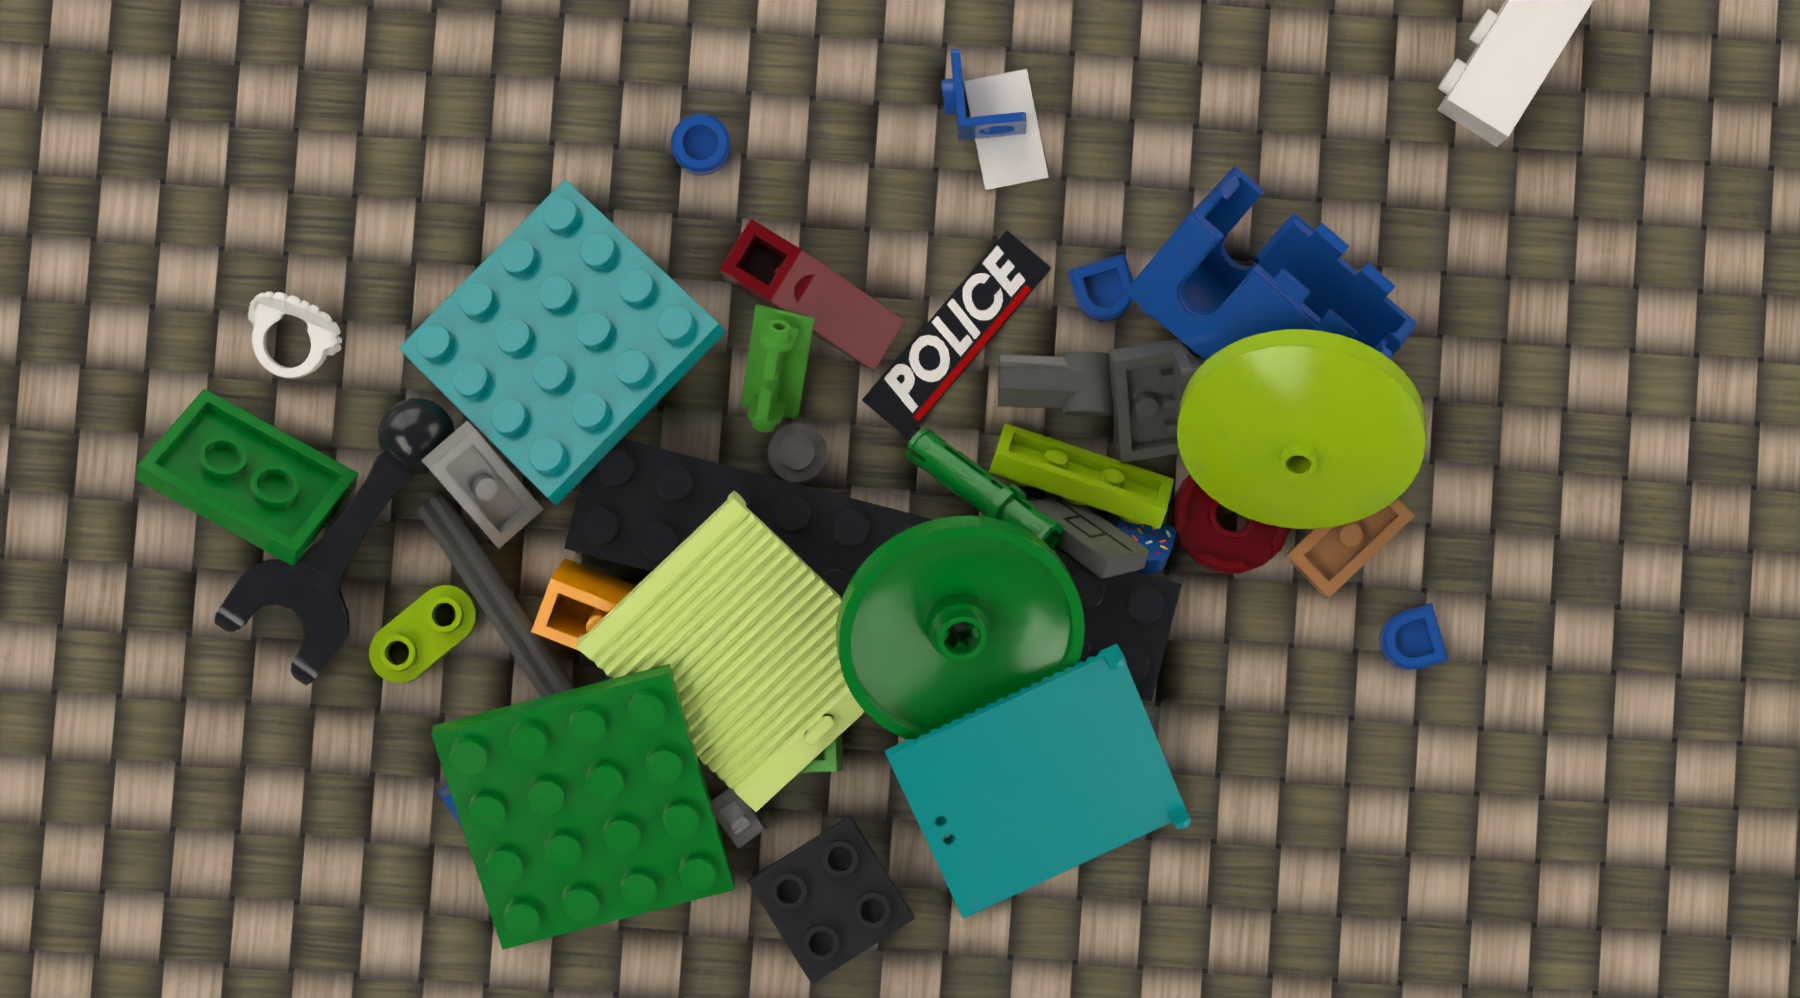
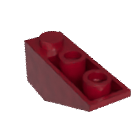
(798, 283)

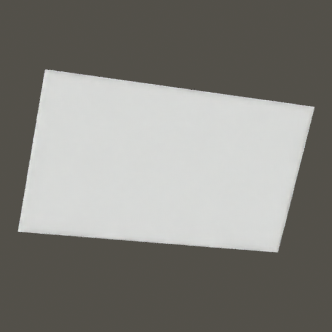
(1013, 157)

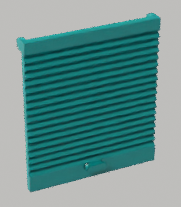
(1038, 782)

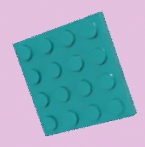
(561, 341)

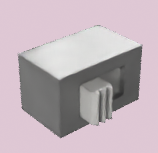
(737, 817)

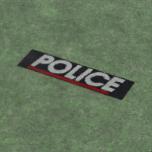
(956, 334)

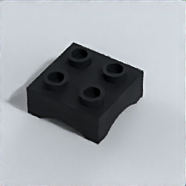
(831, 899)

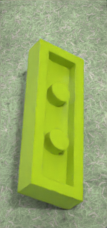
(1082, 476)

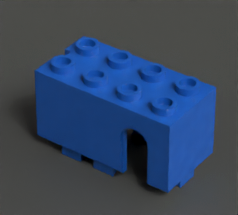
(1296, 285)

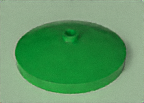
(955, 621)

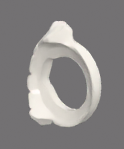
(323, 333)

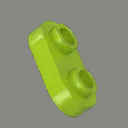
(423, 635)

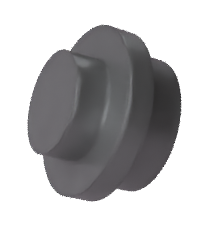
(797, 452)

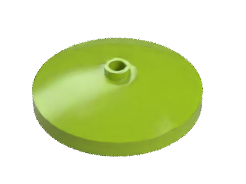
(1301, 429)

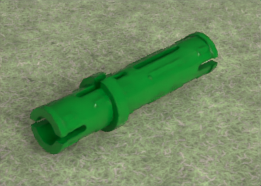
(979, 487)

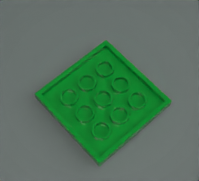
(584, 806)

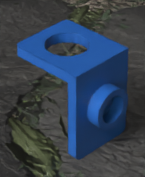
(977, 126)

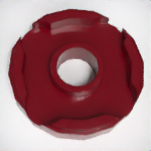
(1214, 546)

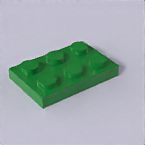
(247, 476)

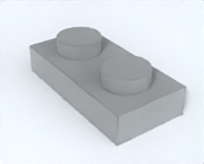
(482, 484)

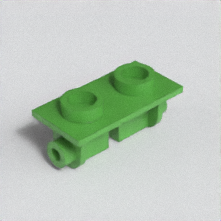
(776, 366)

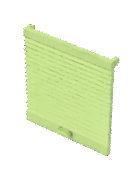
(745, 646)

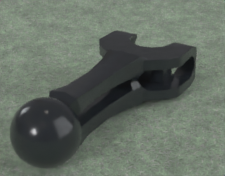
(315, 581)

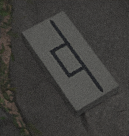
(1093, 539)

